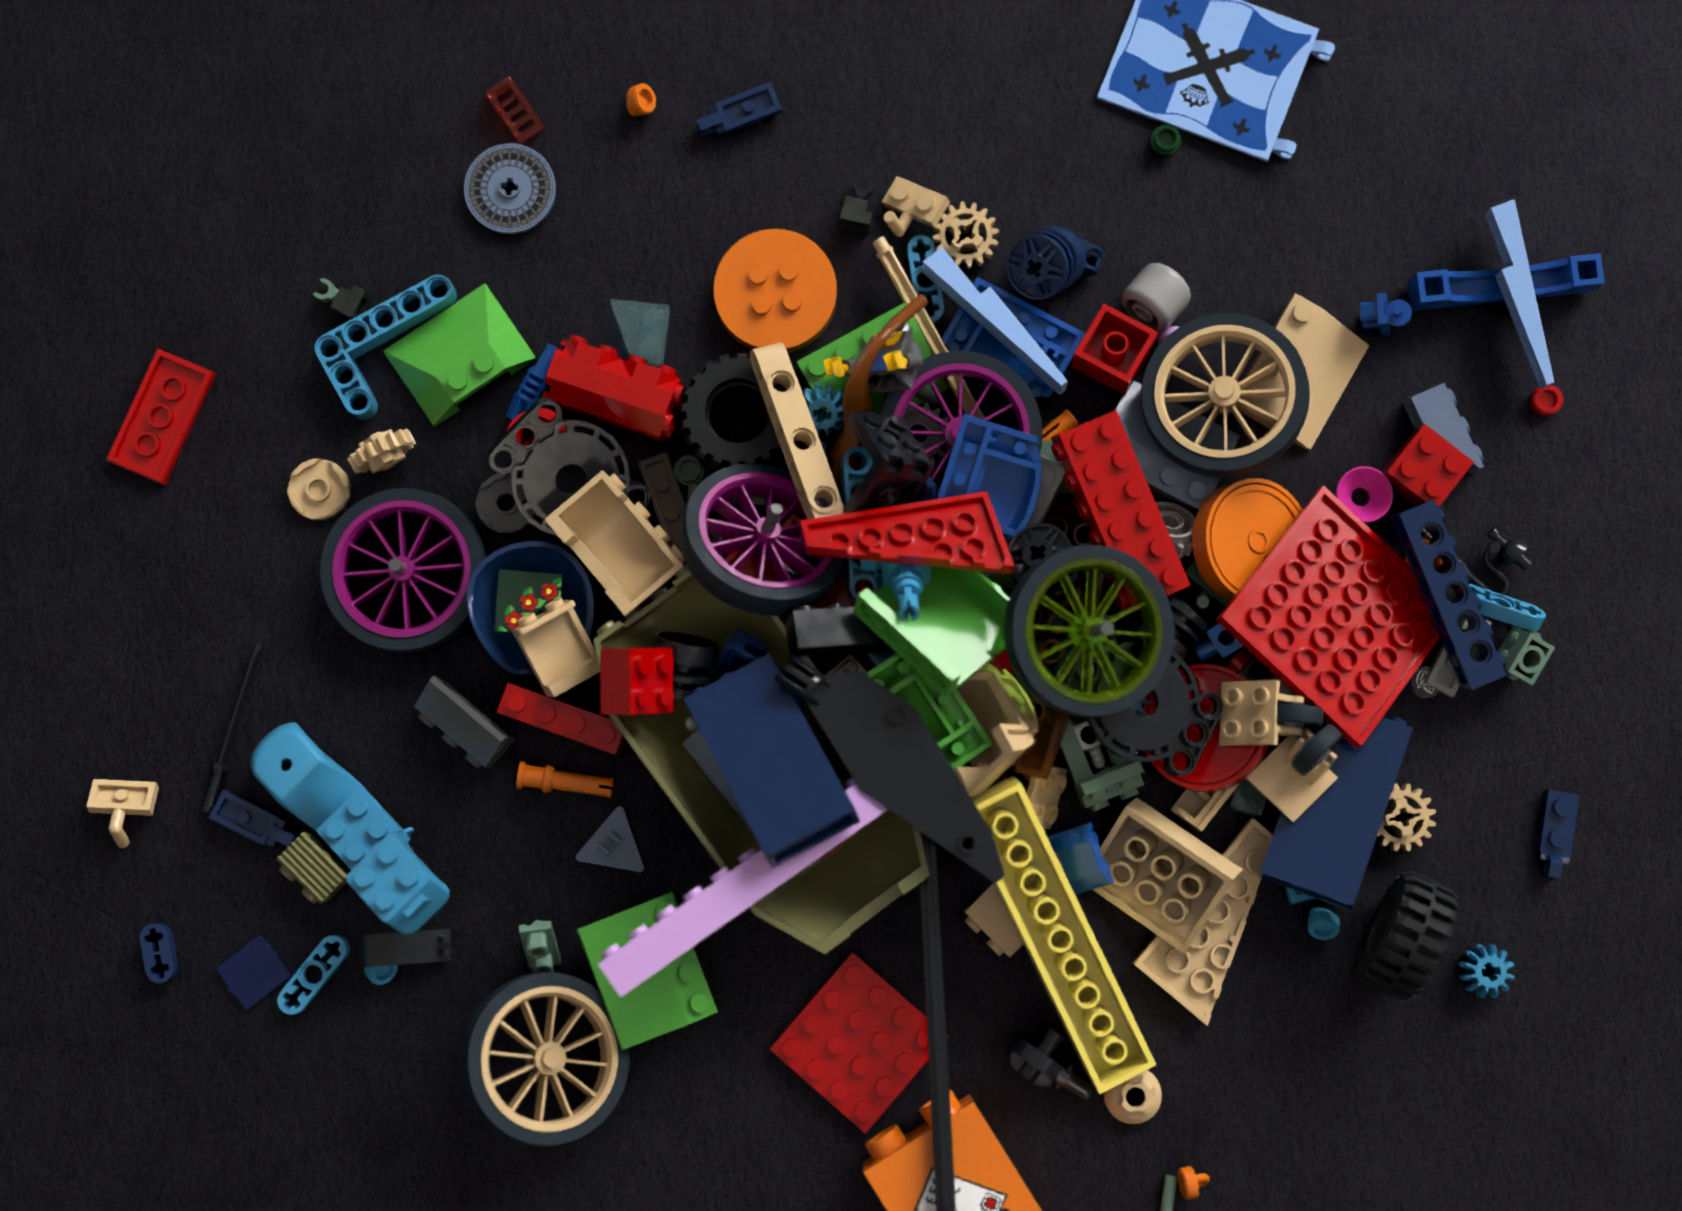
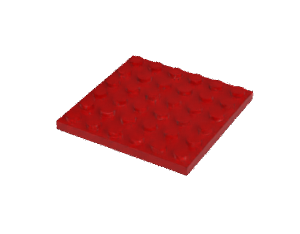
(1335, 616)

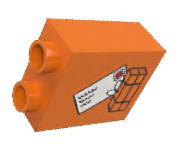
(983, 1173)

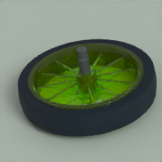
(1089, 631)

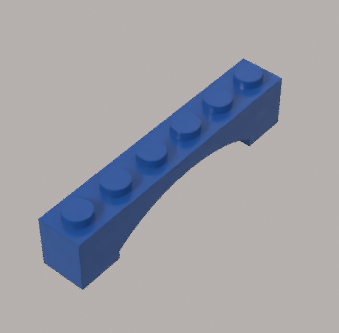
(1463, 288)

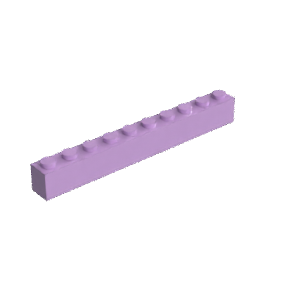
(716, 905)

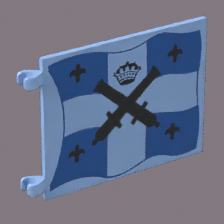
(1213, 70)

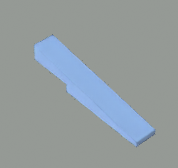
(1518, 288)
(993, 316)

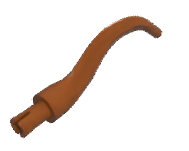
(857, 392)

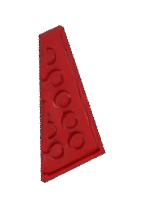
(935, 533)

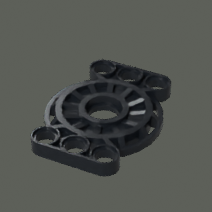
(551, 451)
(1165, 725)

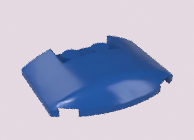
(1051, 334)
(997, 462)

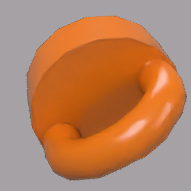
(640, 100)
(1190, 1182)

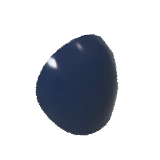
(528, 557)

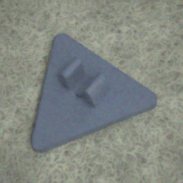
(613, 845)

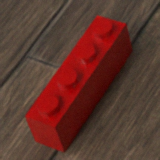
(561, 719)

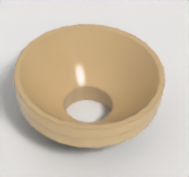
(1116, 1099)

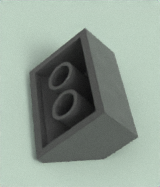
(462, 723)

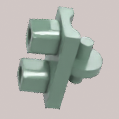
(540, 946)

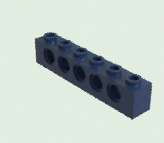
(1433, 587)

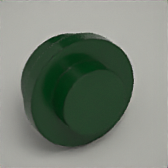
(1165, 140)
(689, 470)

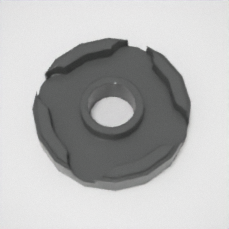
(488, 506)

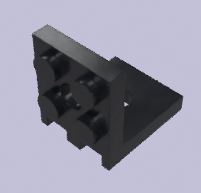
(897, 465)

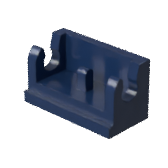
(738, 652)

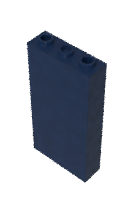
(771, 760)
(1333, 839)

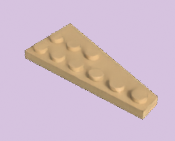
(1198, 974)

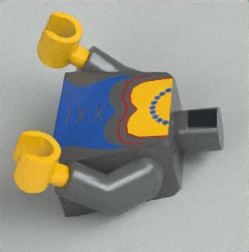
(893, 367)

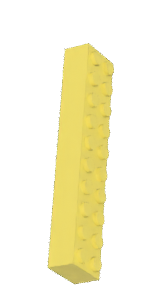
(1062, 941)

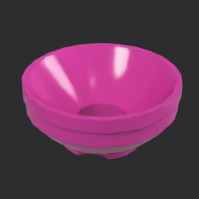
(1376, 486)

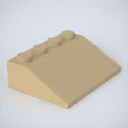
(1329, 357)
(1164, 875)

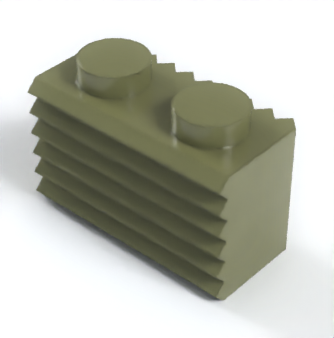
(313, 868)

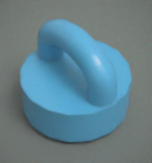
(1323, 923)
(380, 974)

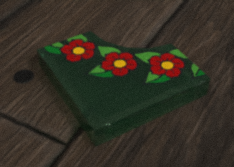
(523, 594)

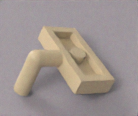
(913, 203)
(122, 798)

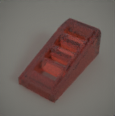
(500, 88)

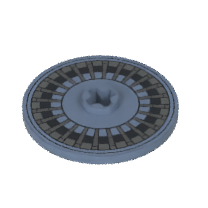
(524, 206)

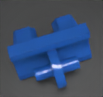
(1382, 313)

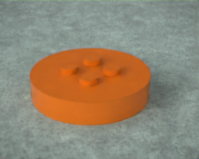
(775, 290)
(1238, 530)

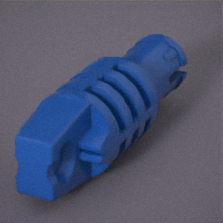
(532, 385)

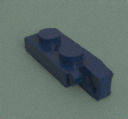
(740, 111)
(251, 820)
(1556, 831)

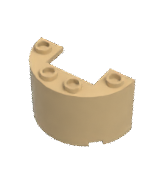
(616, 541)
(1007, 720)

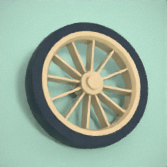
(1225, 394)
(544, 1059)

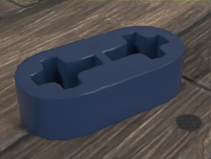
(151, 954)

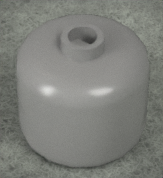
(1156, 296)

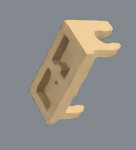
(1199, 807)

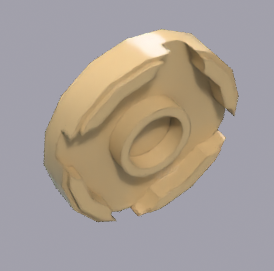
(319, 489)

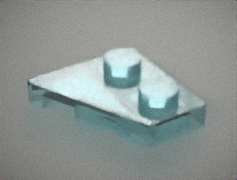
(643, 328)

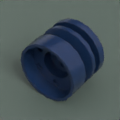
(1060, 257)

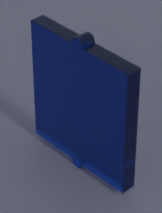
(254, 972)

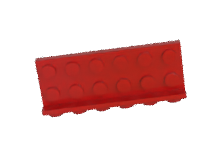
(1117, 500)

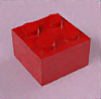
(1114, 349)
(1426, 467)
(636, 680)

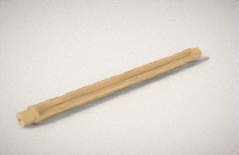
(922, 318)

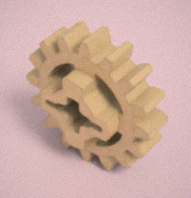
(957, 227)
(381, 451)
(1404, 829)

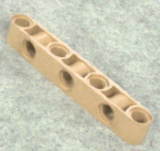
(794, 423)

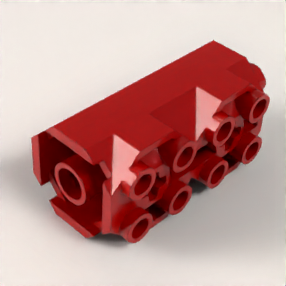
(614, 389)

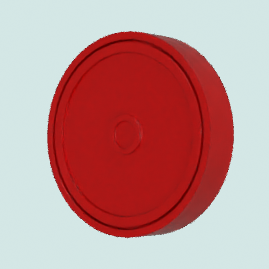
(1218, 765)

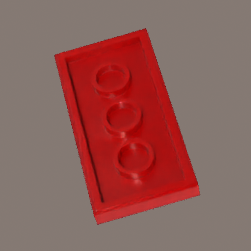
(161, 416)

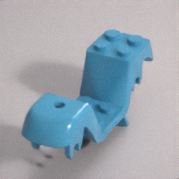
(353, 825)

